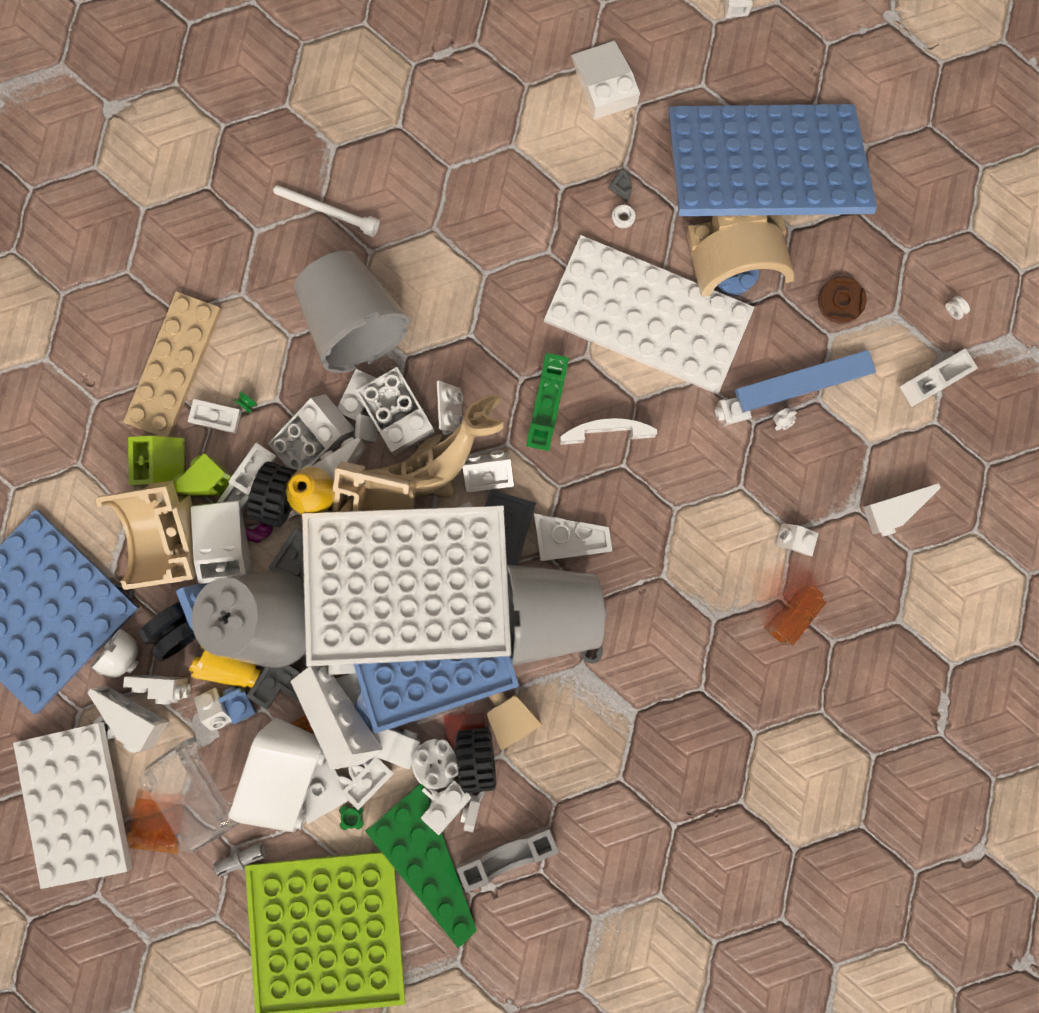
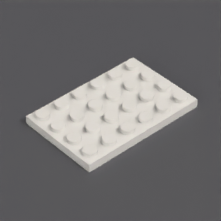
(72, 806)

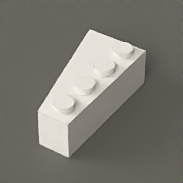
(334, 719)

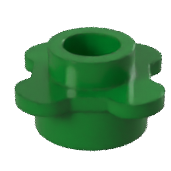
(346, 822)

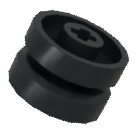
(168, 631)

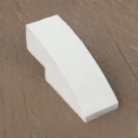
(938, 377)

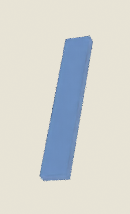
(805, 381)

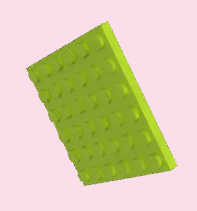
(325, 934)

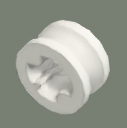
(957, 307)

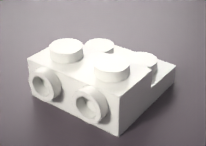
(162, 688)

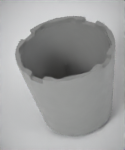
(348, 312)
(553, 613)
(253, 618)

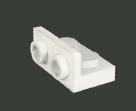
(488, 471)

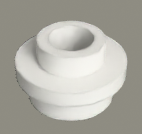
(626, 210)

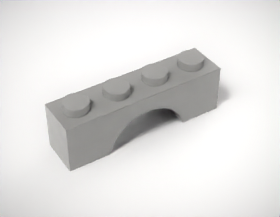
(519, 851)

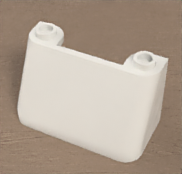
(277, 777)

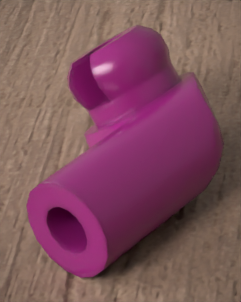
(258, 533)

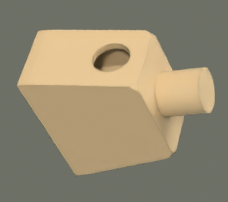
(510, 719)

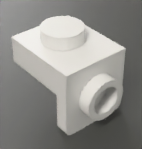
(797, 539)
(210, 711)

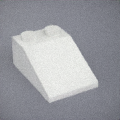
(606, 79)
(129, 721)

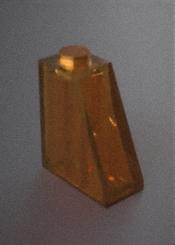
(796, 615)

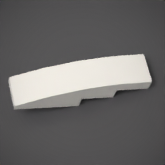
(242, 479)

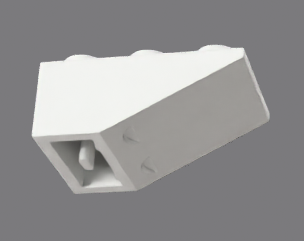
(395, 411)
(311, 433)
(349, 452)
(219, 541)

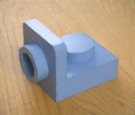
(237, 704)

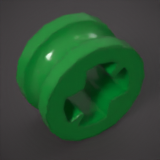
(245, 402)

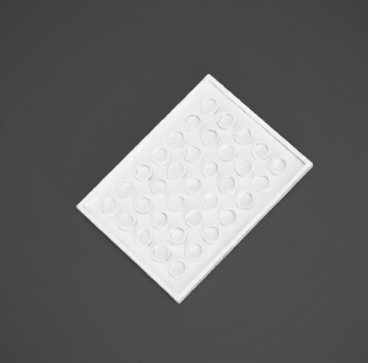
(405, 585)

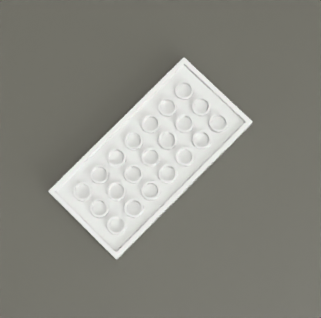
(648, 314)

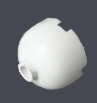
(117, 657)

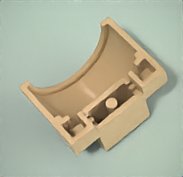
(736, 246)
(370, 491)
(156, 534)

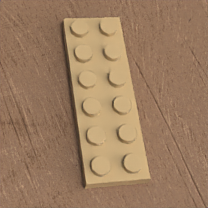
(172, 365)

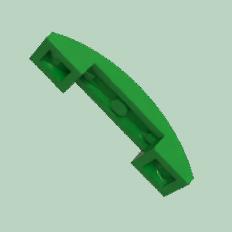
(547, 402)

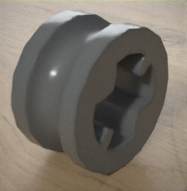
(599, 654)

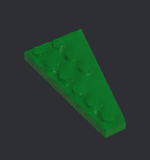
(424, 863)

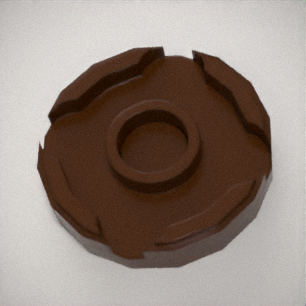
(842, 300)

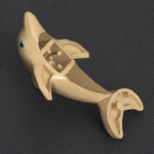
(437, 463)

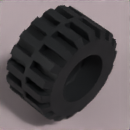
(268, 495)
(475, 760)

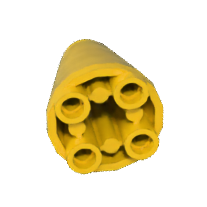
(317, 495)
(223, 670)

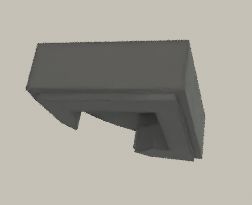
(621, 185)

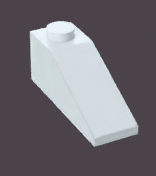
(895, 512)

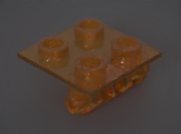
(150, 829)

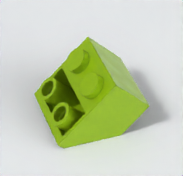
(154, 459)
(203, 478)

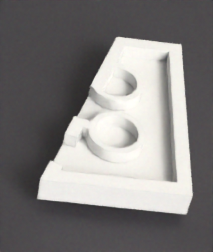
(568, 538)

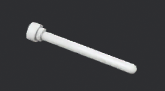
(368, 225)

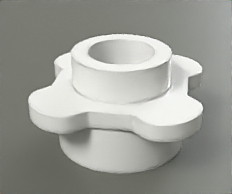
(784, 419)

